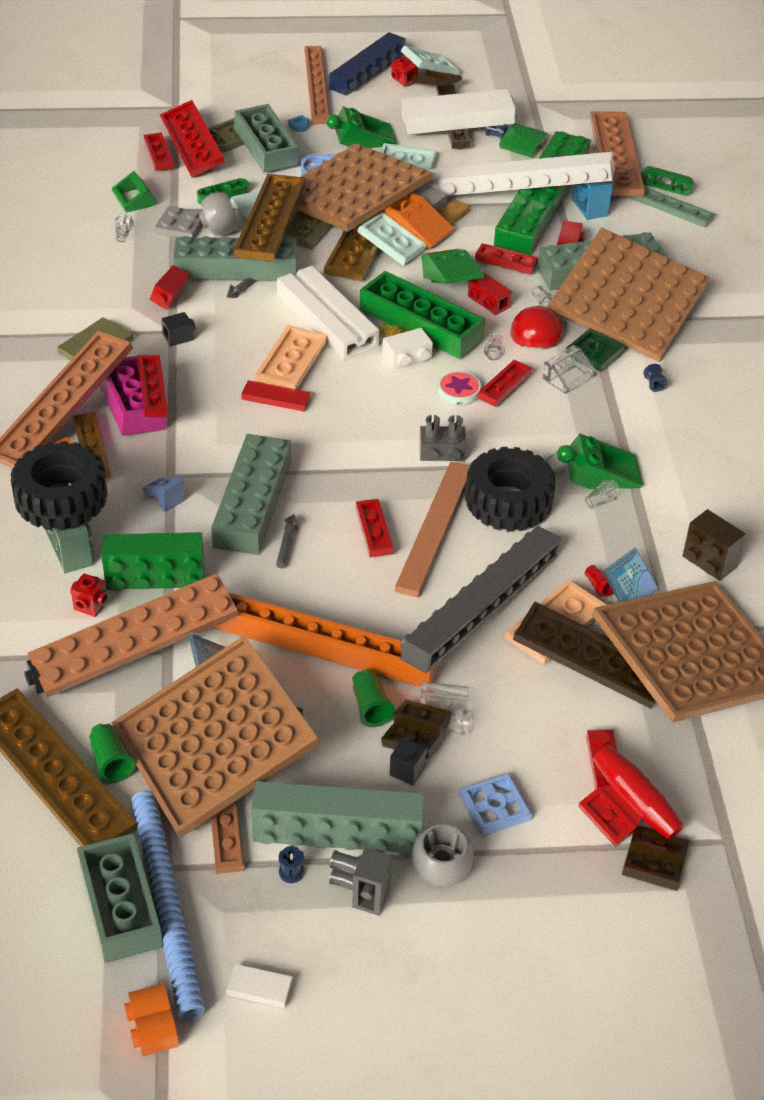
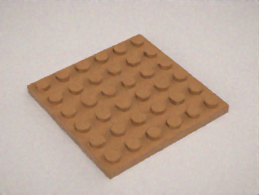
(357, 186)
(629, 294)
(688, 649)
(214, 735)

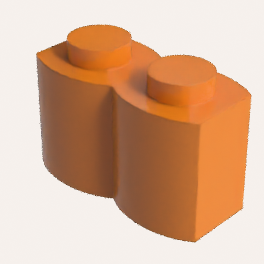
(152, 1019)

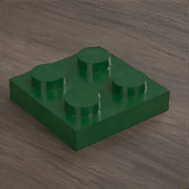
(598, 348)

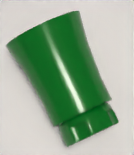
(372, 701)
(110, 753)

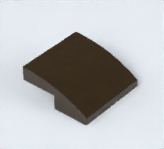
(437, 78)
(419, 724)
(655, 858)

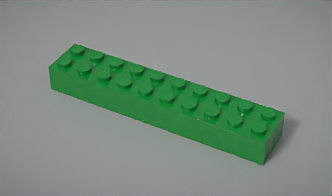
(535, 208)

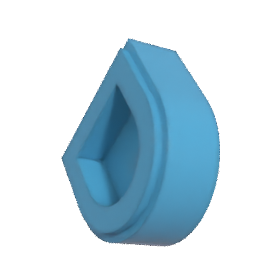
(299, 123)

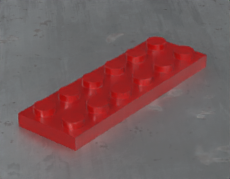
(192, 138)

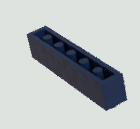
(366, 64)

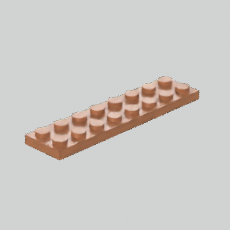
(614, 135)
(63, 396)
(132, 634)

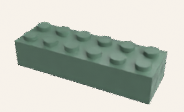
(215, 260)
(558, 260)
(251, 494)
(336, 817)

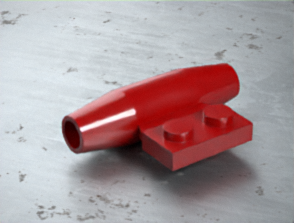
(627, 800)

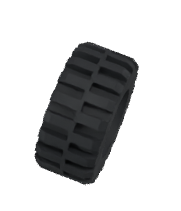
(64, 505)
(510, 508)

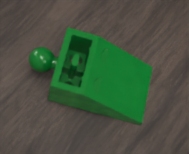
(360, 129)
(450, 266)
(596, 461)

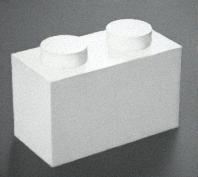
(407, 348)

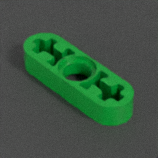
(653, 182)
(231, 188)

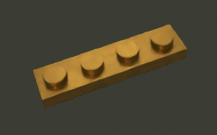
(90, 436)

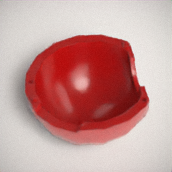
(537, 327)

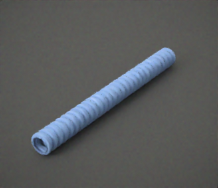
(168, 907)

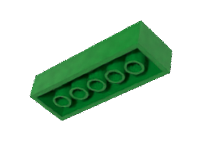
(413, 307)

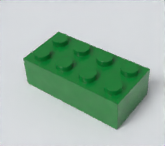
(152, 560)

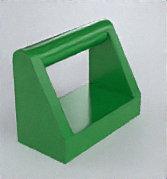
(129, 183)

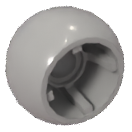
(218, 214)
(442, 855)

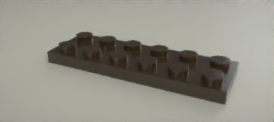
(581, 651)

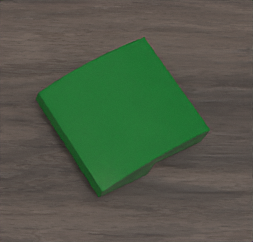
(523, 140)

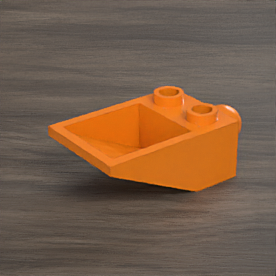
(420, 219)

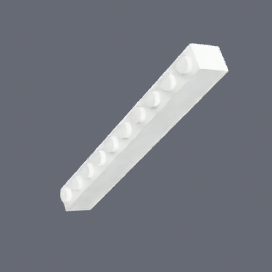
(523, 174)

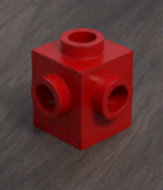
(403, 70)
(89, 594)

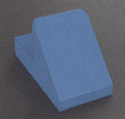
(167, 491)

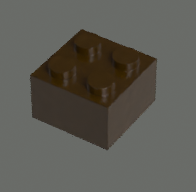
(713, 544)

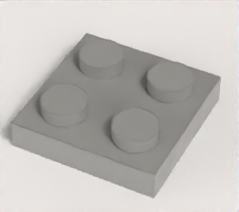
(178, 222)

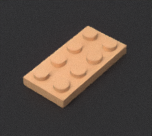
(291, 357)
(569, 601)

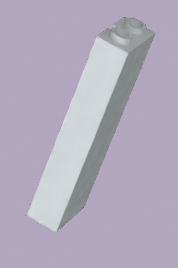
(458, 111)
(328, 312)

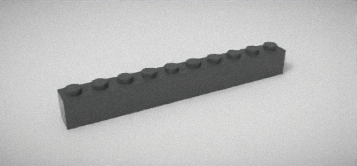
(479, 599)

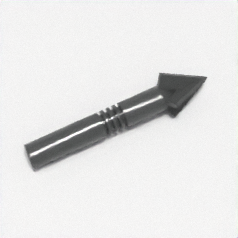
(233, 292)
(291, 526)

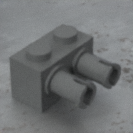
(442, 442)
(365, 875)

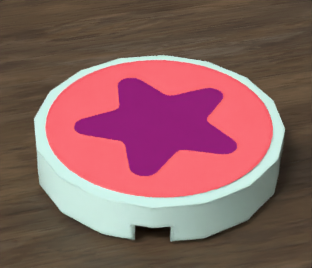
(459, 387)

